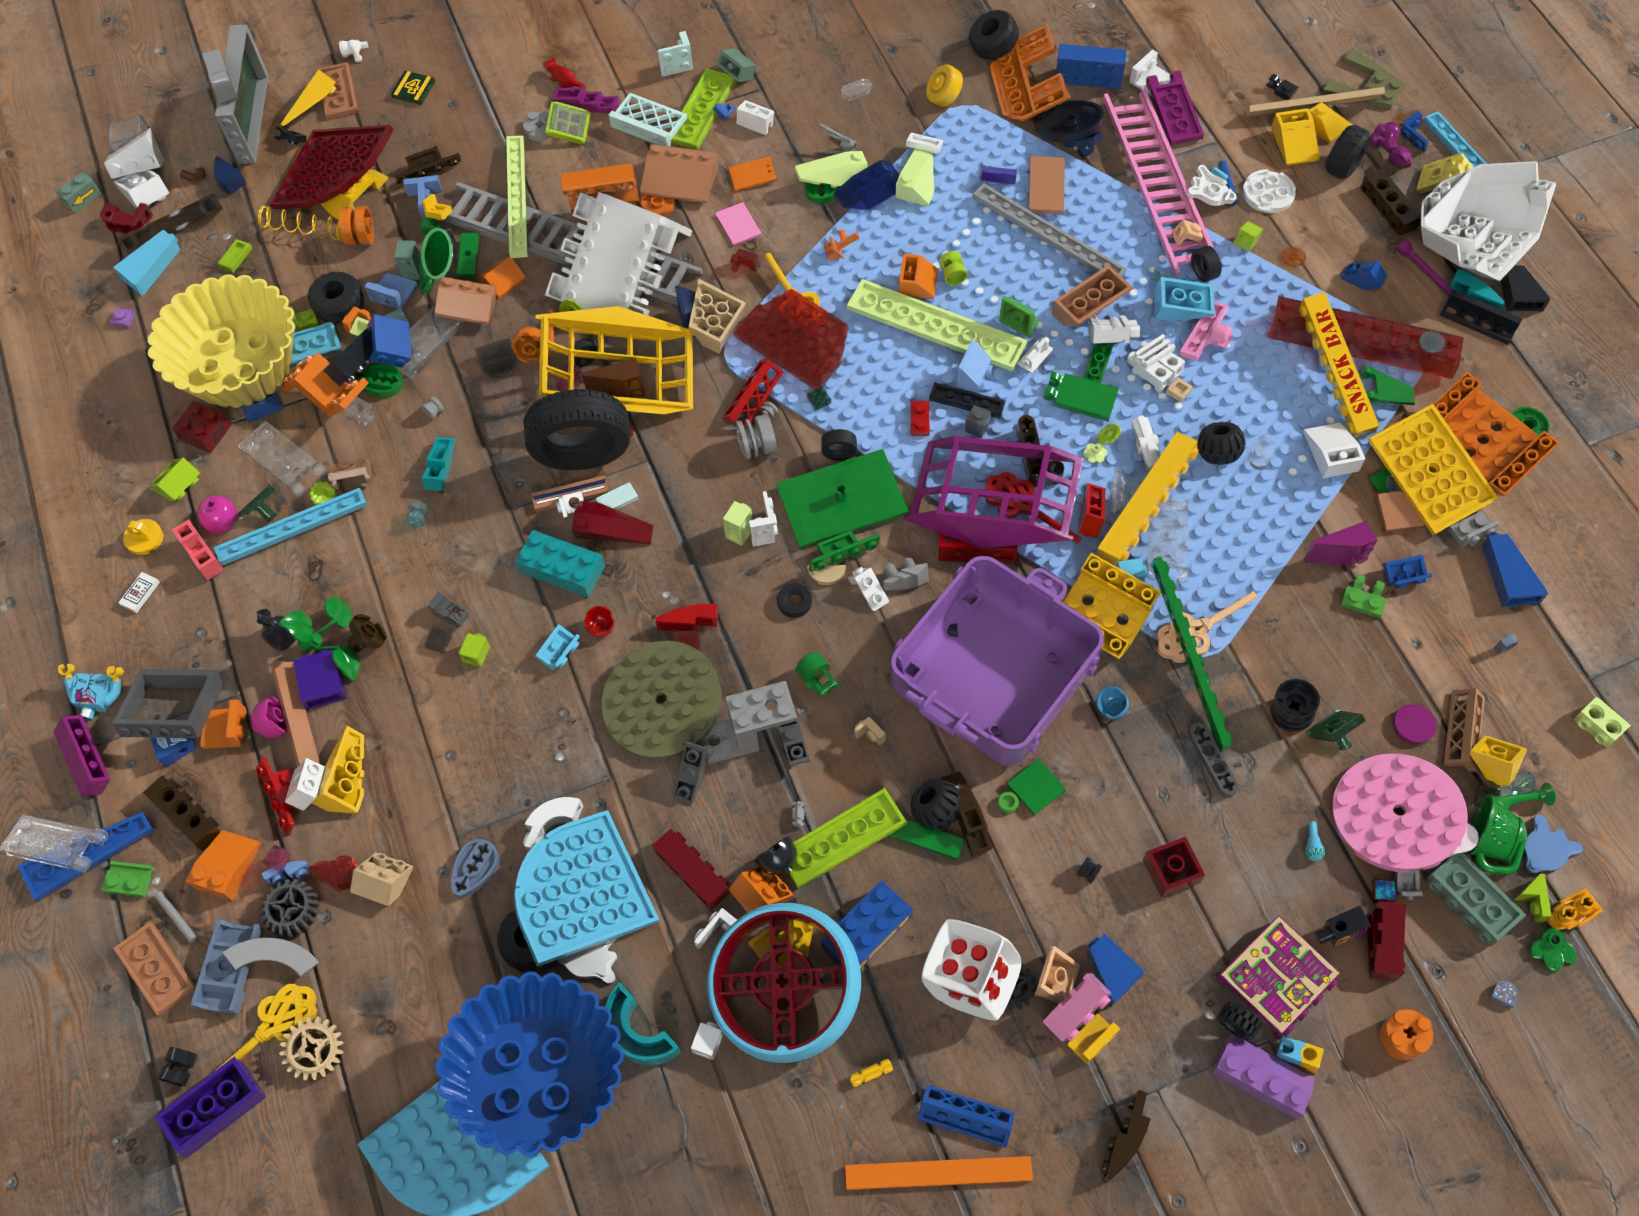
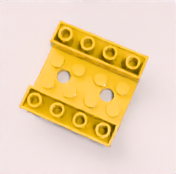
(1114, 595)

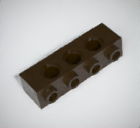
(1390, 202)
(162, 791)

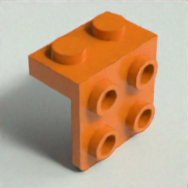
(225, 727)

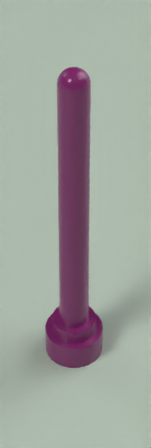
(1406, 248)

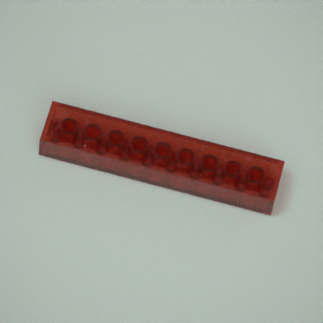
(1372, 339)

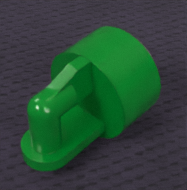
(813, 668)

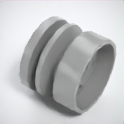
(756, 436)

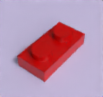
(920, 418)

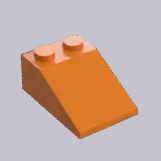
(223, 865)

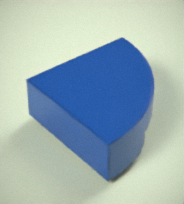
(724, 110)

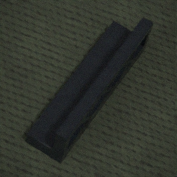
(1481, 313)

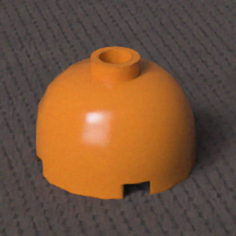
(527, 344)

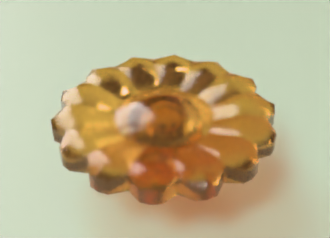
(1293, 256)

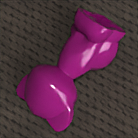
(1387, 136)

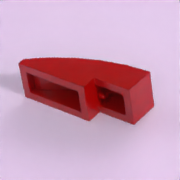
(688, 618)

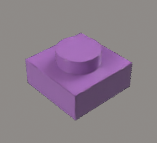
(122, 318)

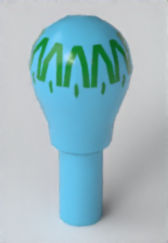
(1314, 848)

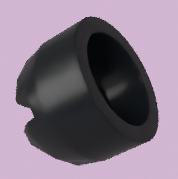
(952, 630)

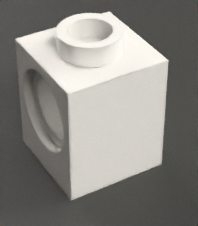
(707, 1040)

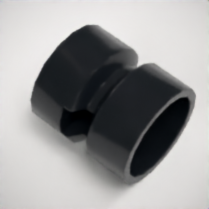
(178, 1058)

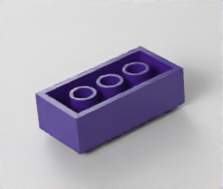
(210, 1107)

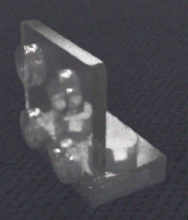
(1121, 491)

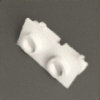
(1036, 355)

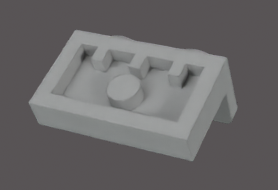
(1472, 529)

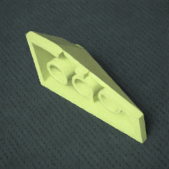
(917, 179)

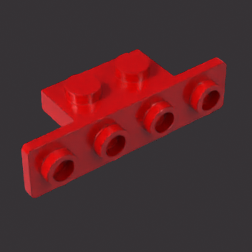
(277, 786)

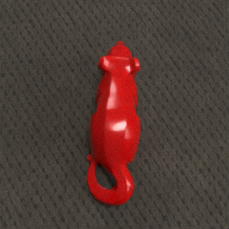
(561, 74)

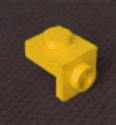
(435, 210)

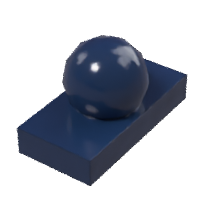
(1086, 144)

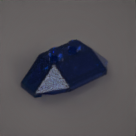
(869, 186)

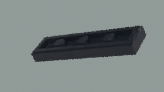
(965, 399)

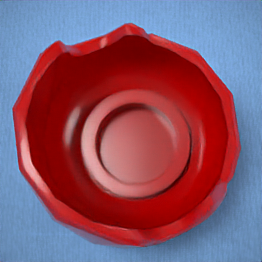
(599, 621)

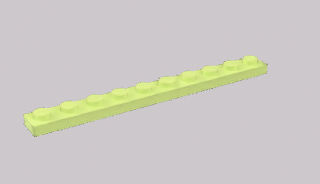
(516, 197)

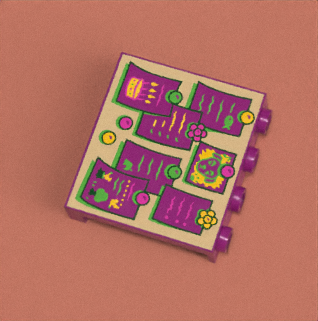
(1280, 976)

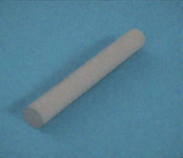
(175, 916)

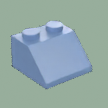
(974, 369)

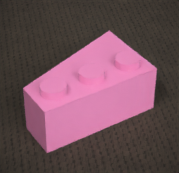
(1078, 1008)

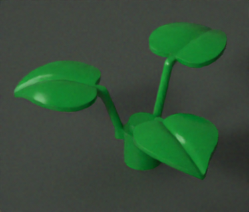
(299, 627)

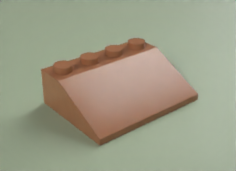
(679, 173)

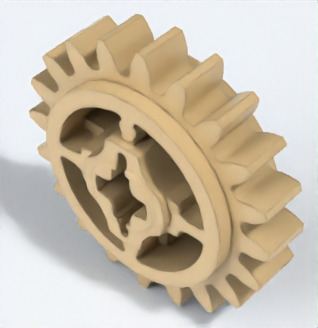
(320, 1066)

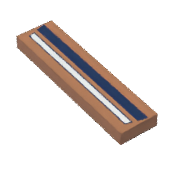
(590, 489)

